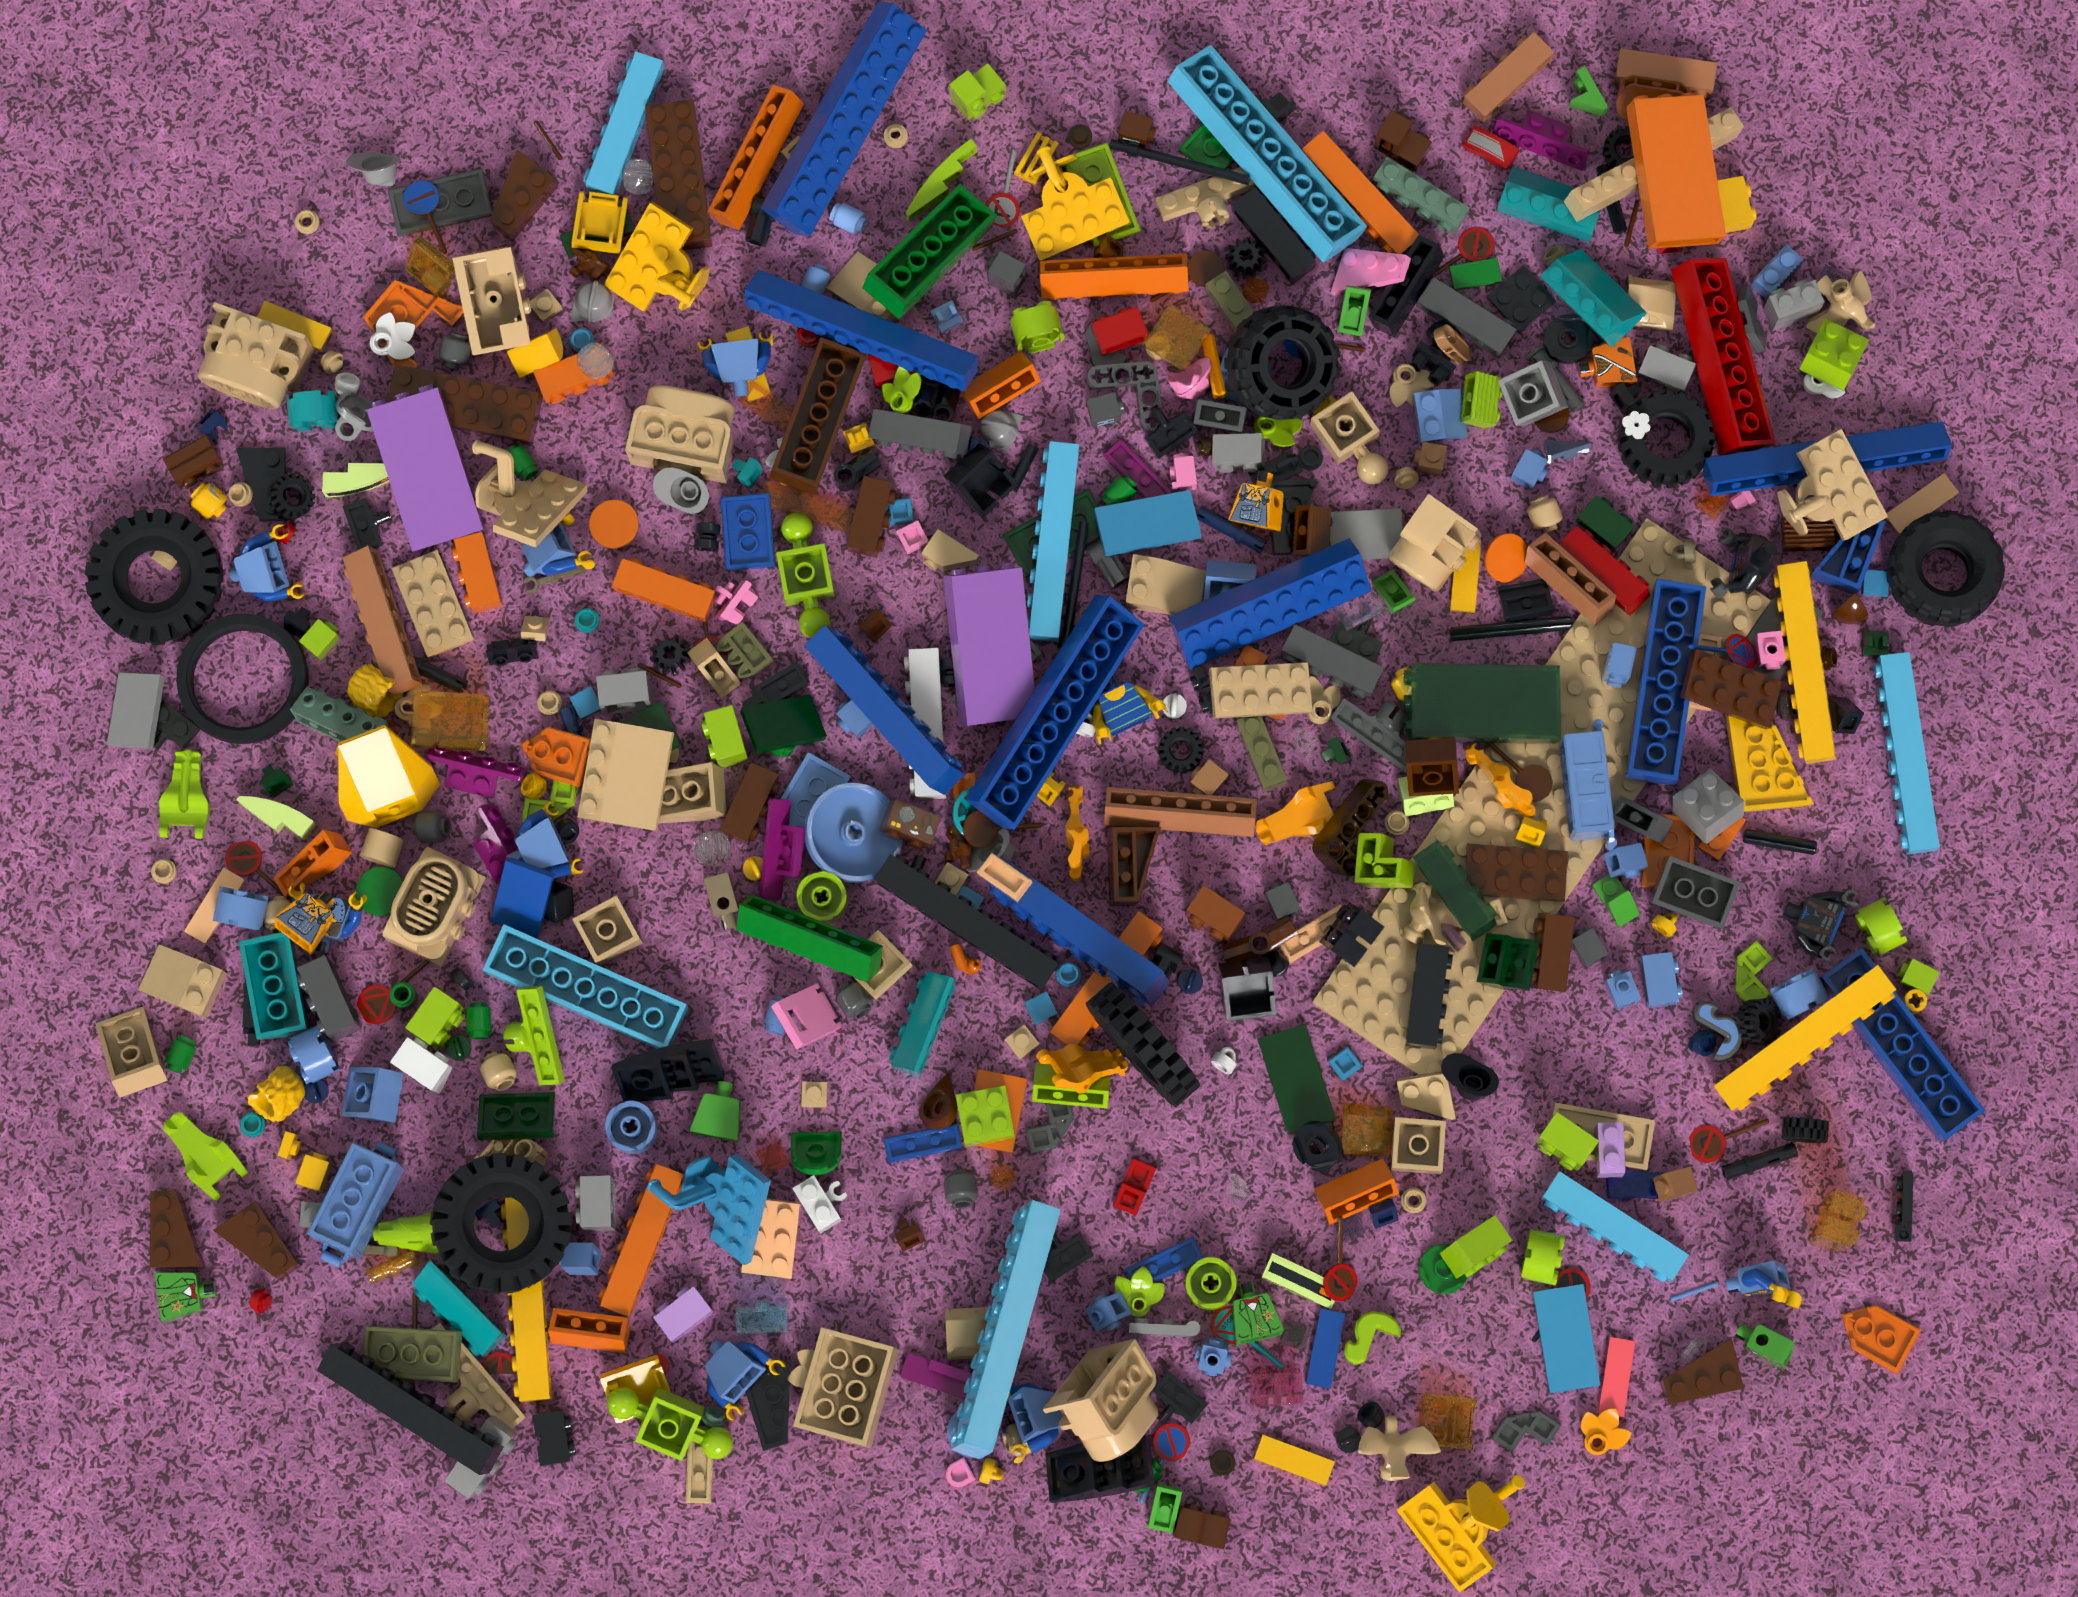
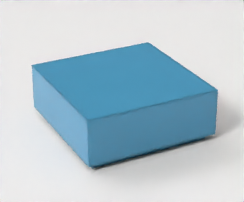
(901, 512)
(1875, 583)
(585, 703)
(1040, 1008)
(1345, 1063)

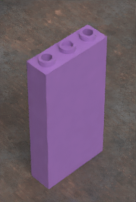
(425, 467)
(989, 643)

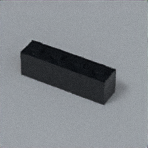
(1274, 236)
(1401, 297)
(1427, 996)

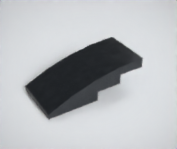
(668, 1070)
(1076, 1476)

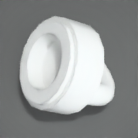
(347, 383)
(1176, 706)
(1087, 729)
(1223, 1062)

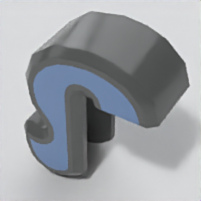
(1722, 1026)

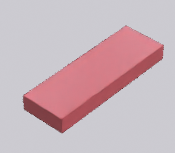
(1616, 1375)

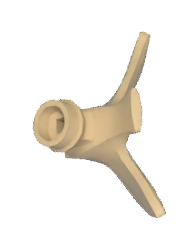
(1845, 301)
(1427, 916)
(1396, 1447)

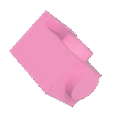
(1183, 472)
(1766, 659)

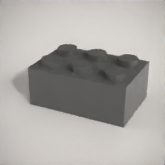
(1694, 892)
(328, 999)

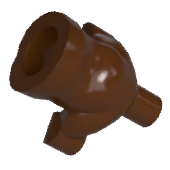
(590, 263)
(959, 847)

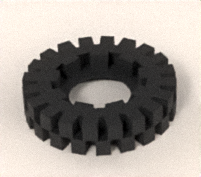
(163, 620)
(1143, 1044)
(464, 1252)

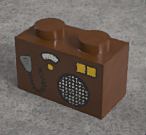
(909, 824)

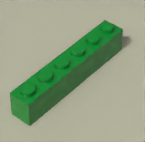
(809, 938)

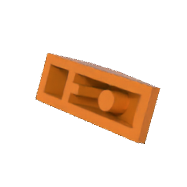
(316, 860)

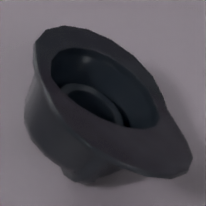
(1469, 1076)

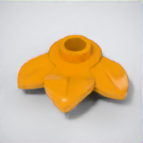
(1605, 1428)

